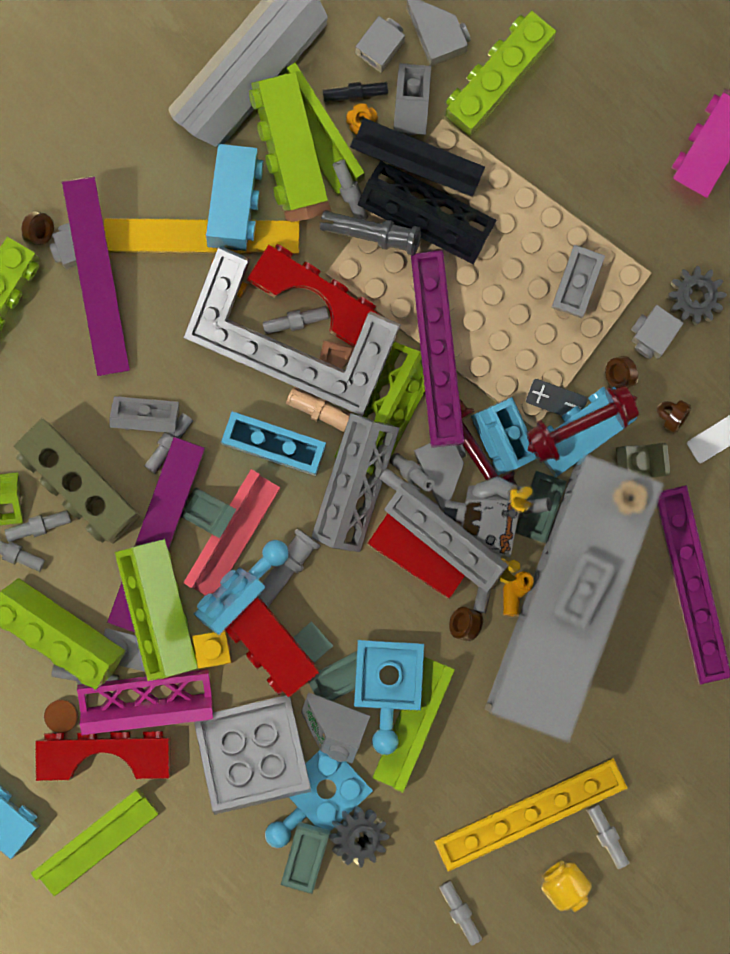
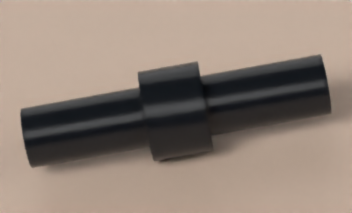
(355, 92)

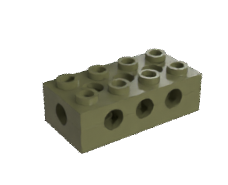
(34, 451)

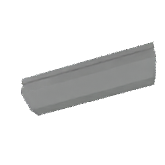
(257, 50)

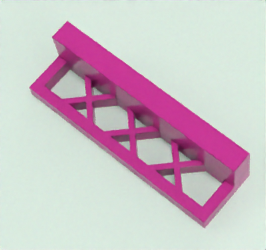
(149, 712)

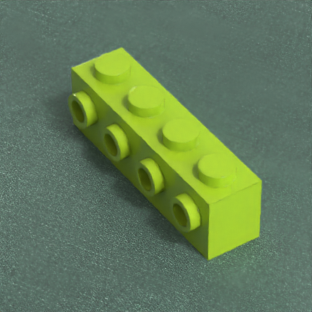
(500, 73)
(288, 141)
(16, 267)
(156, 610)
(58, 634)

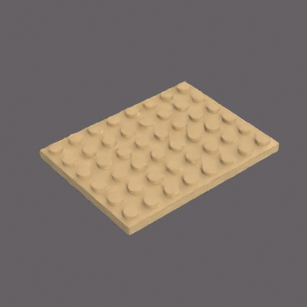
(504, 301)

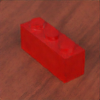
(415, 556)
(272, 648)

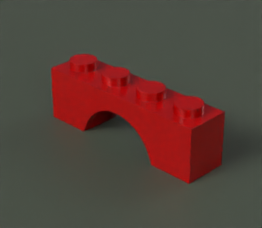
(278, 272)
(146, 756)

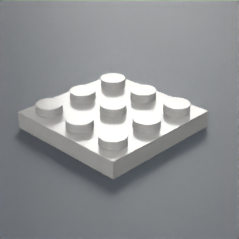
(252, 755)

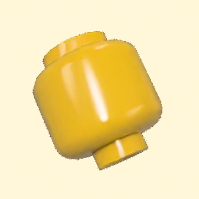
(566, 886)

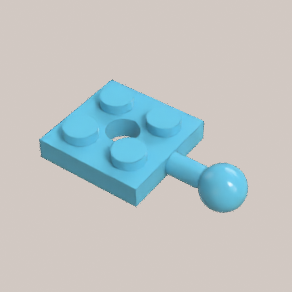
(239, 589)
(401, 695)
(321, 812)

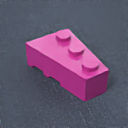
(710, 148)

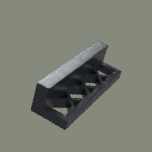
(418, 157)
(444, 230)

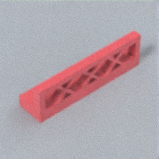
(223, 553)

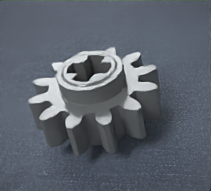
(708, 301)
(351, 828)

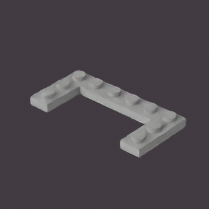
(214, 330)

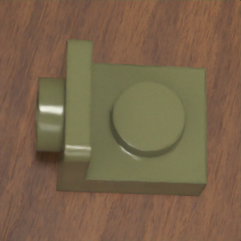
(645, 459)

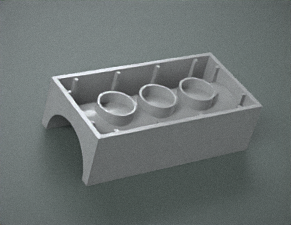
(547, 656)

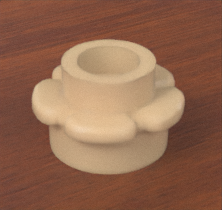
(639, 494)

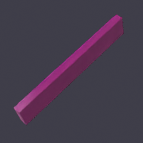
(95, 275)
(437, 349)
(163, 511)
(693, 585)

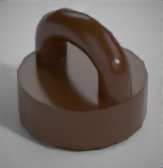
(37, 228)
(621, 372)
(678, 414)
(466, 624)

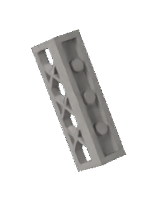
(350, 483)
(446, 537)

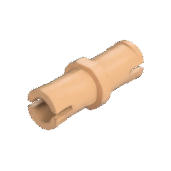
(318, 408)

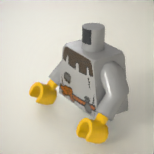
(492, 517)

